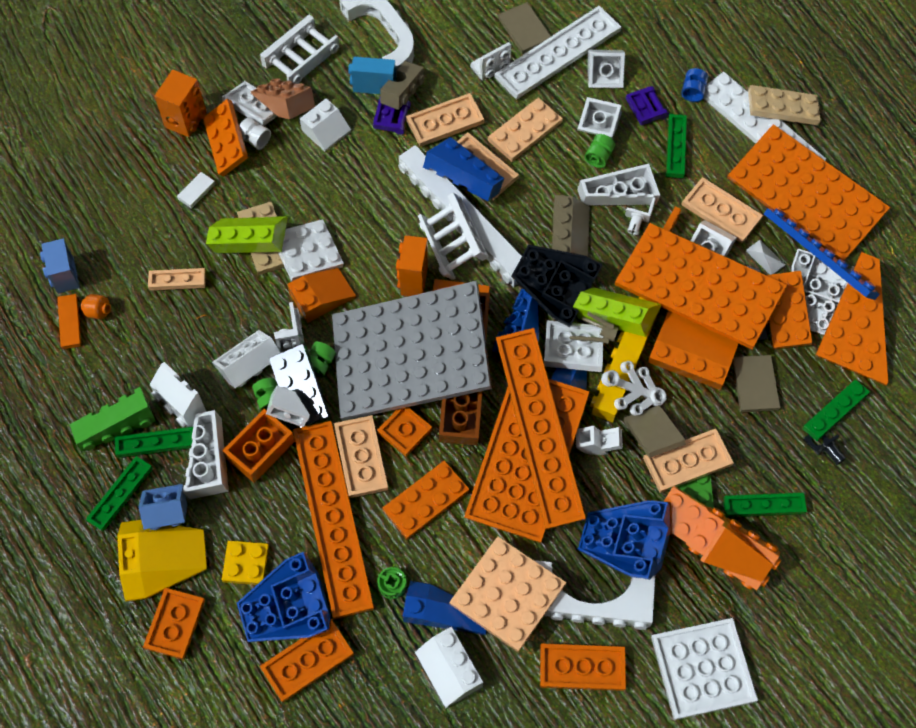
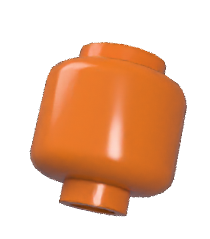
(95, 306)

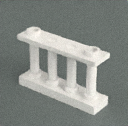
(292, 38)
(469, 235)

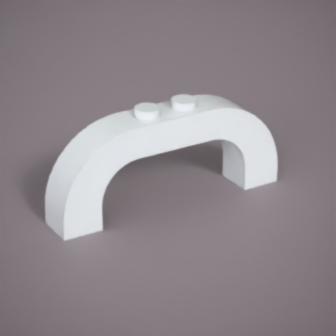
(391, 21)

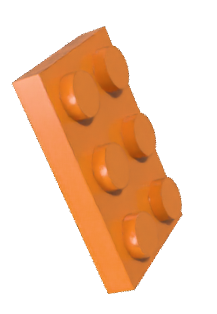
(174, 623)

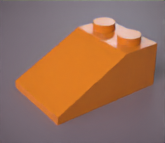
(320, 293)

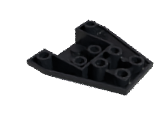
(555, 279)

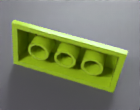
(247, 235)
(623, 311)

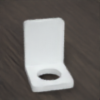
(637, 218)

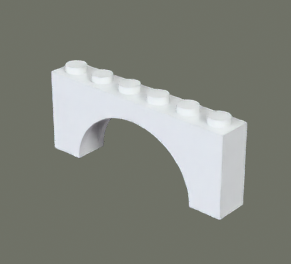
(630, 608)

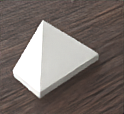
(765, 257)

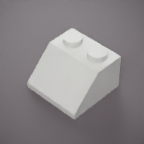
(606, 68)
(600, 117)
(324, 125)
(713, 238)

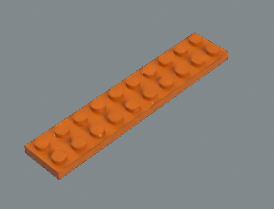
(540, 429)
(333, 520)

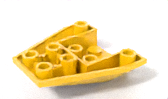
(158, 558)

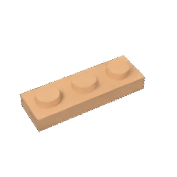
(177, 279)

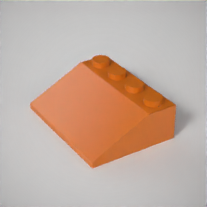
(693, 351)

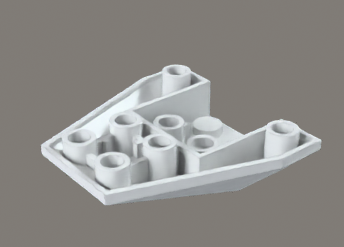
(821, 289)

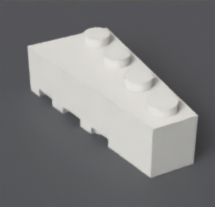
(621, 187)
(207, 462)

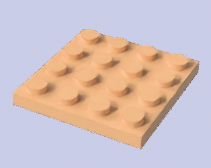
(507, 594)

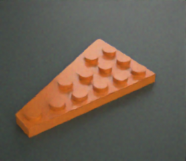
(857, 328)

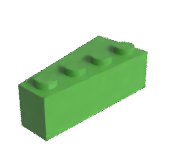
(113, 421)

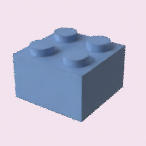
(59, 265)
(163, 507)

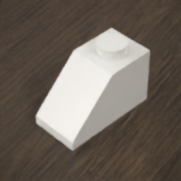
(287, 406)

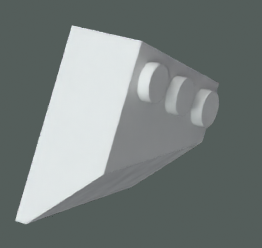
(176, 396)

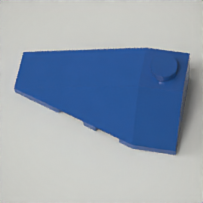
(431, 607)

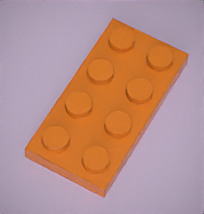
(225, 137)
(790, 318)
(425, 500)
(306, 662)
(582, 667)

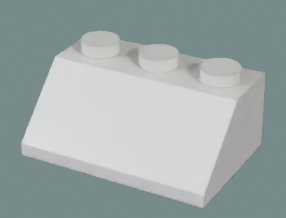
(246, 359)
(449, 667)

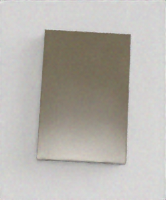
(524, 27)
(755, 383)
(654, 431)

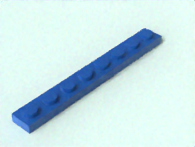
(825, 255)

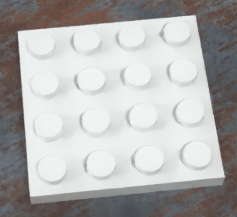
(703, 669)

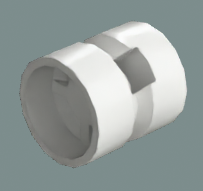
(255, 134)

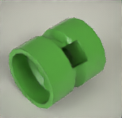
(599, 151)
(321, 356)
(263, 391)

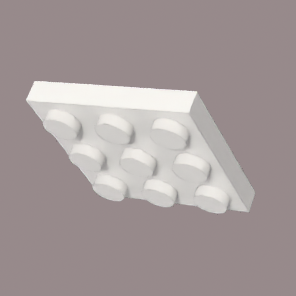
(309, 250)
(569, 353)

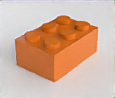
(412, 265)
(258, 445)

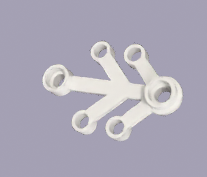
(655, 395)

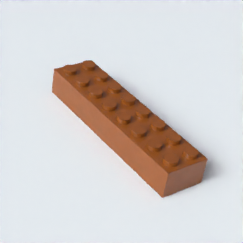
(462, 413)

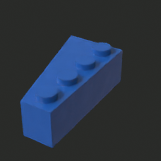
(464, 169)

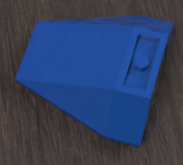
(629, 537)
(286, 603)

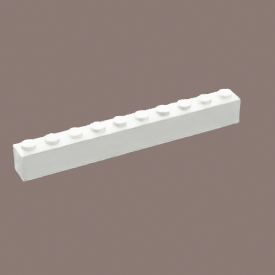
(499, 251)

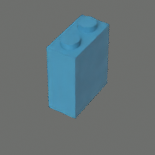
(371, 74)

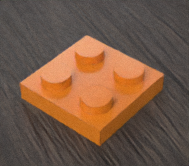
(404, 430)

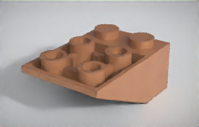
(285, 97)

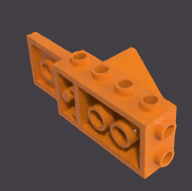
(721, 540)

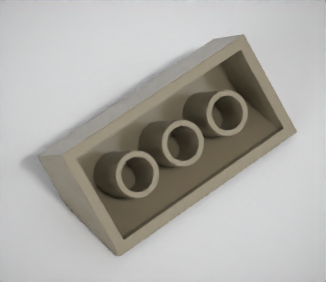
(570, 225)

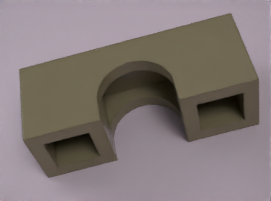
(408, 79)

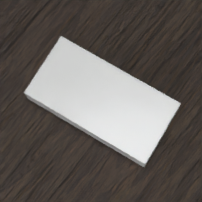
(196, 190)

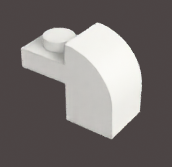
(597, 442)

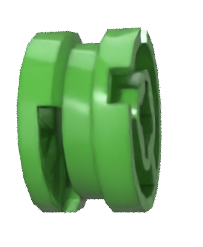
(392, 582)

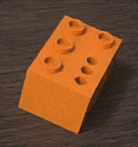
(182, 102)

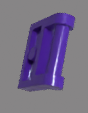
(642, 108)
(385, 115)

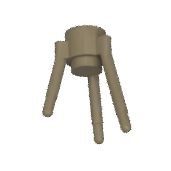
(608, 330)

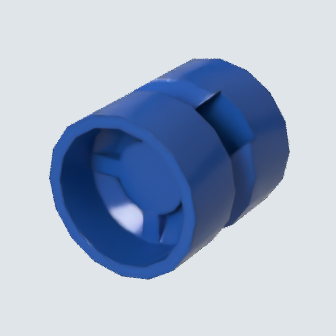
(694, 85)

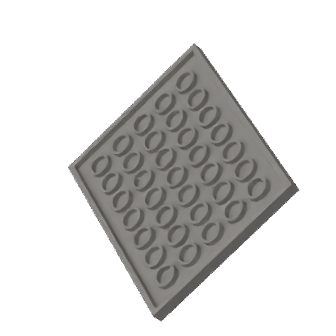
(410, 351)

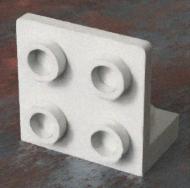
(489, 64)
(290, 338)

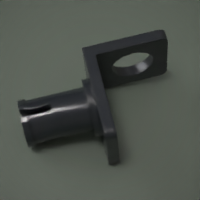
(827, 446)

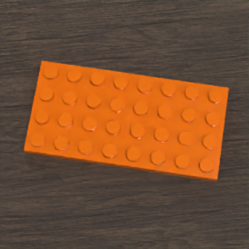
(808, 191)
(701, 285)
(504, 487)

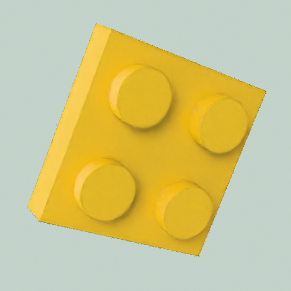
(245, 562)

